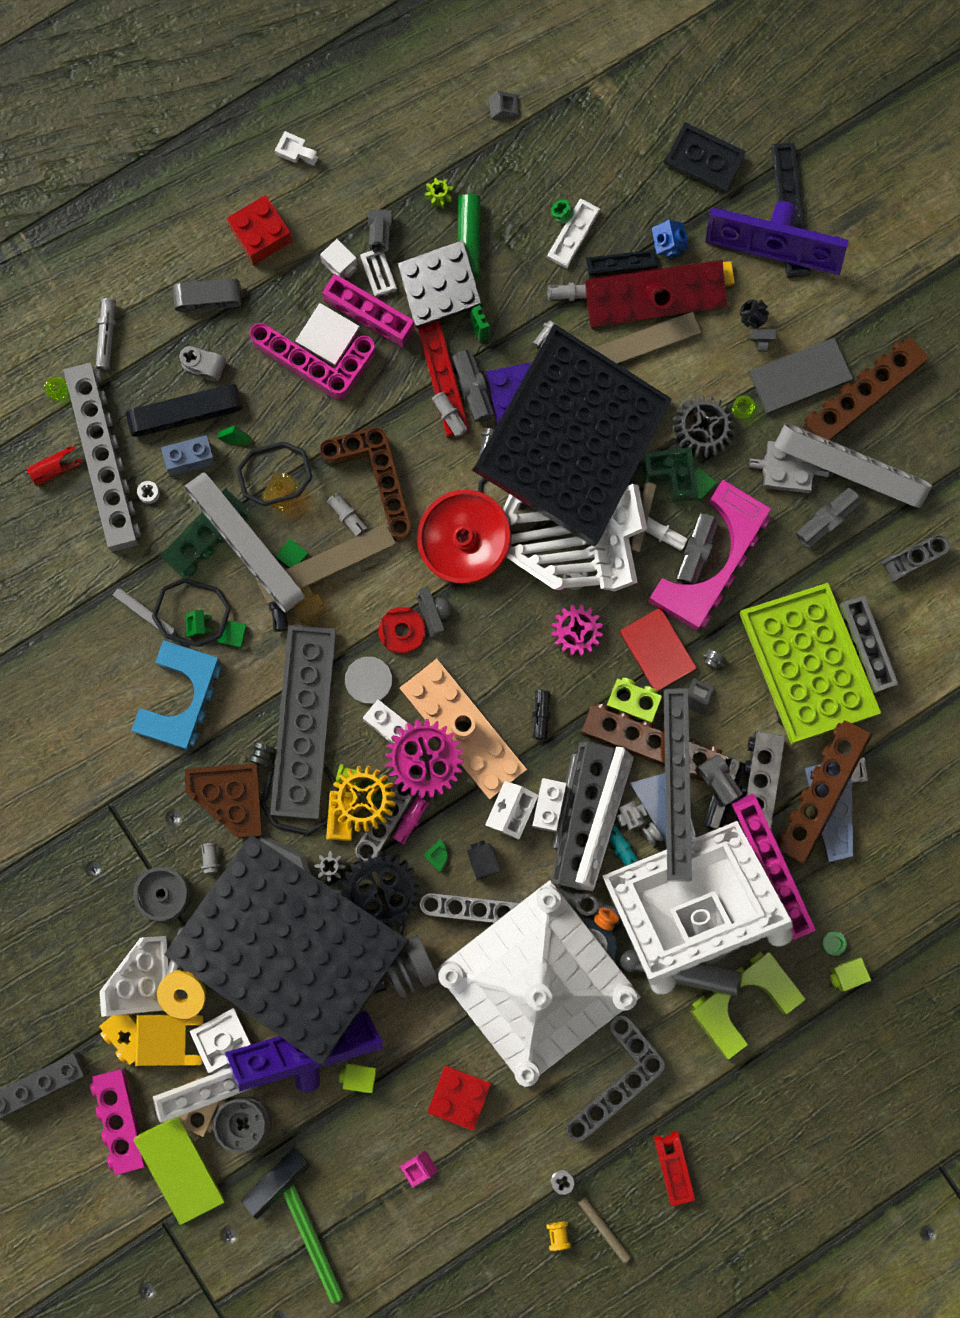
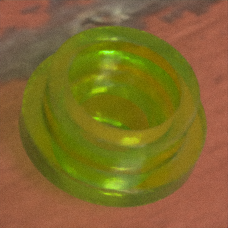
(59, 394)

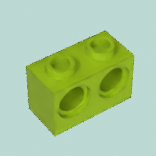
(632, 705)

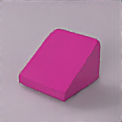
(419, 1169)

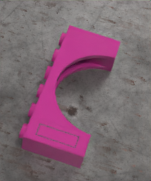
(743, 519)

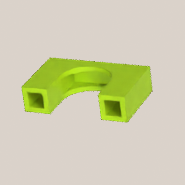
(713, 1011)

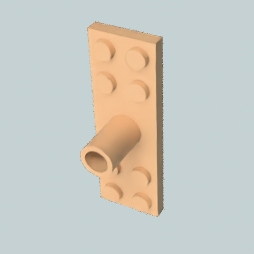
(484, 752)

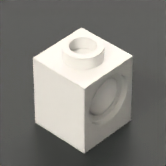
(339, 260)

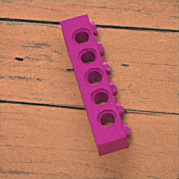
(773, 863)

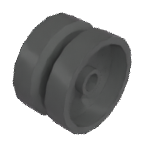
(148, 889)

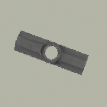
(472, 385)
(828, 518)
(697, 549)

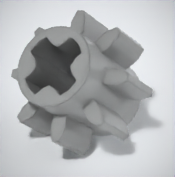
(632, 815)
(329, 874)

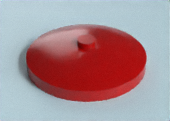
(464, 536)

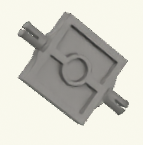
(785, 471)

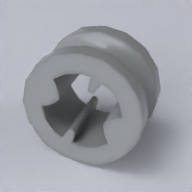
(652, 834)

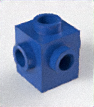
(670, 238)

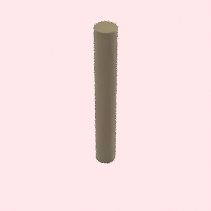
(604, 1230)

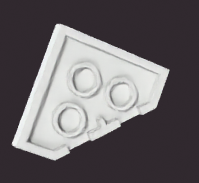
(136, 979)

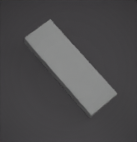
(141, 611)

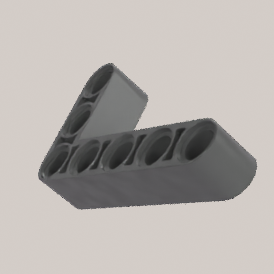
(620, 1084)

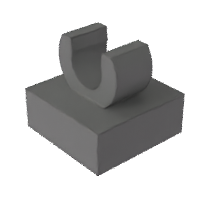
(762, 337)

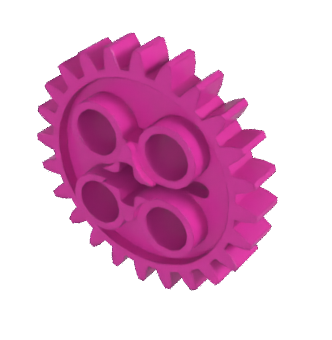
(402, 762)

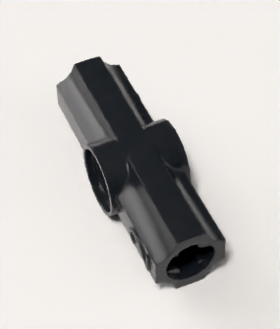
(717, 812)

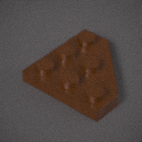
(229, 796)

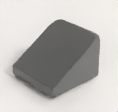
(503, 105)
(699, 696)

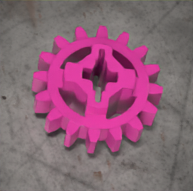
(587, 628)

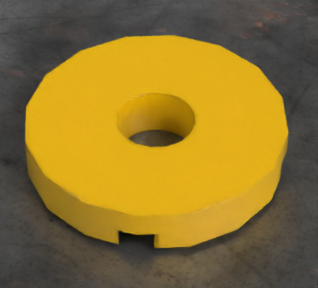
(172, 1003)

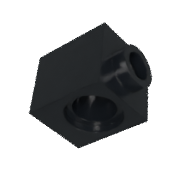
(482, 859)

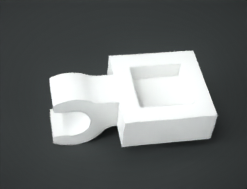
(293, 148)

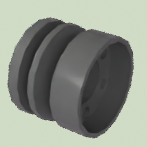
(411, 967)
(228, 1124)

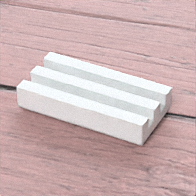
(384, 290)

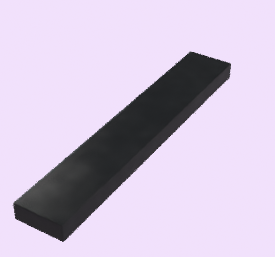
(789, 190)

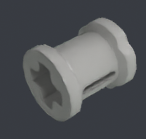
(565, 1189)

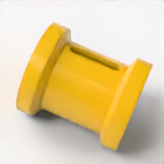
(558, 1236)

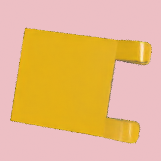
(162, 1040)

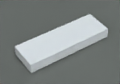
(573, 234)

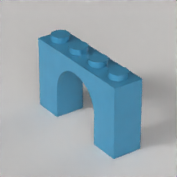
(182, 728)

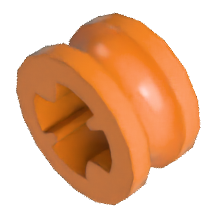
(606, 919)

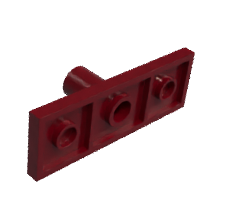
(632, 294)

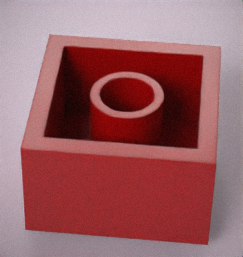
(259, 230)
(459, 1097)

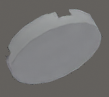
(368, 680)

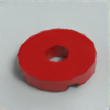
(404, 644)

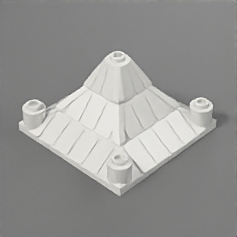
(700, 918)
(537, 983)

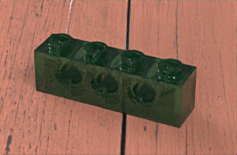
(190, 537)

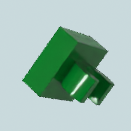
(195, 623)

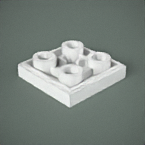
(327, 334)

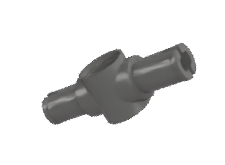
(575, 898)

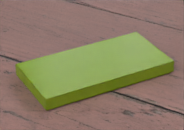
(179, 1169)

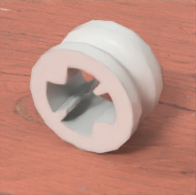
(146, 484)

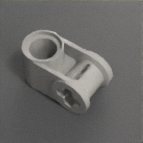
(206, 364)

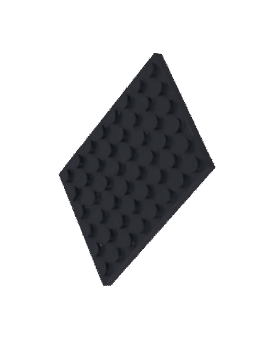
(572, 435)
(287, 949)

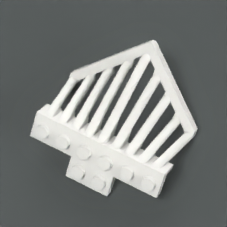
(611, 554)

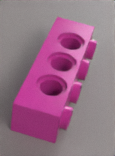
(368, 310)
(124, 1107)

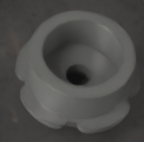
(714, 659)

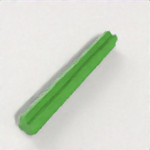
(313, 1244)

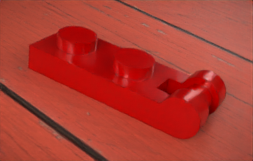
(674, 1169)

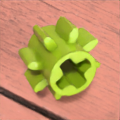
(441, 198)

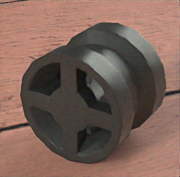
(262, 754)

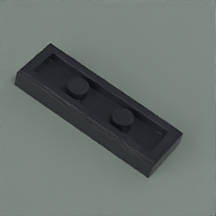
(620, 263)
(275, 1183)

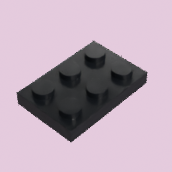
(705, 157)

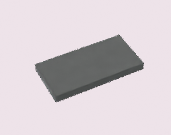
(800, 375)

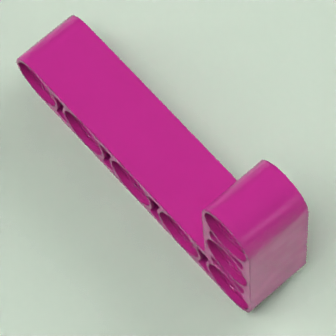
(313, 364)

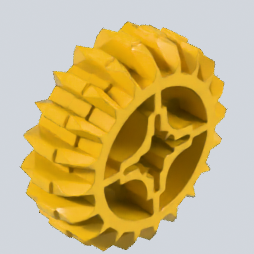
(370, 790)

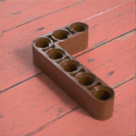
(381, 473)

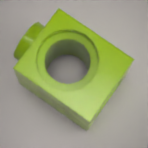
(849, 974)
(358, 1077)

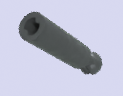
(698, 976)

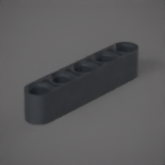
(184, 410)

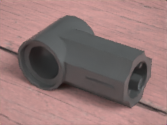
(380, 226)
(716, 774)

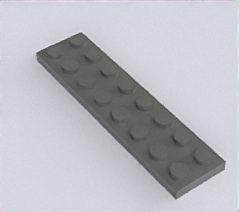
(303, 722)

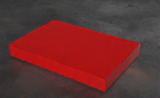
(657, 649)

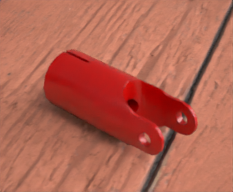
(51, 467)

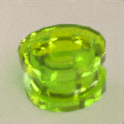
(738, 401)

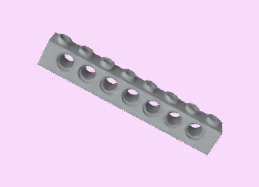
(77, 379)

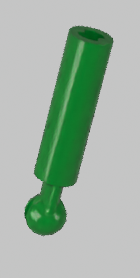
(469, 228)

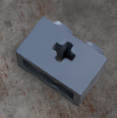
(188, 455)

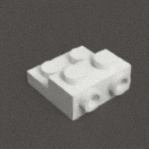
(218, 1037)

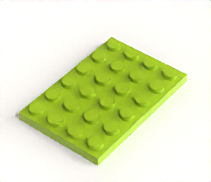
(809, 663)

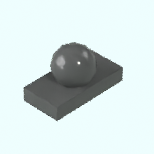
(433, 611)

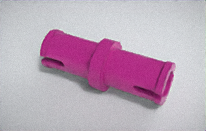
(410, 820)

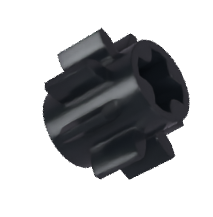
(754, 313)

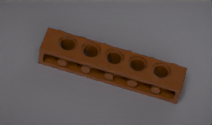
(912, 358)
(594, 729)
(803, 849)

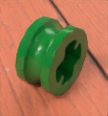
(557, 208)

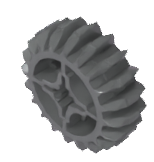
(700, 417)

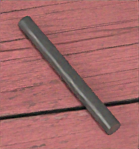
(555, 845)

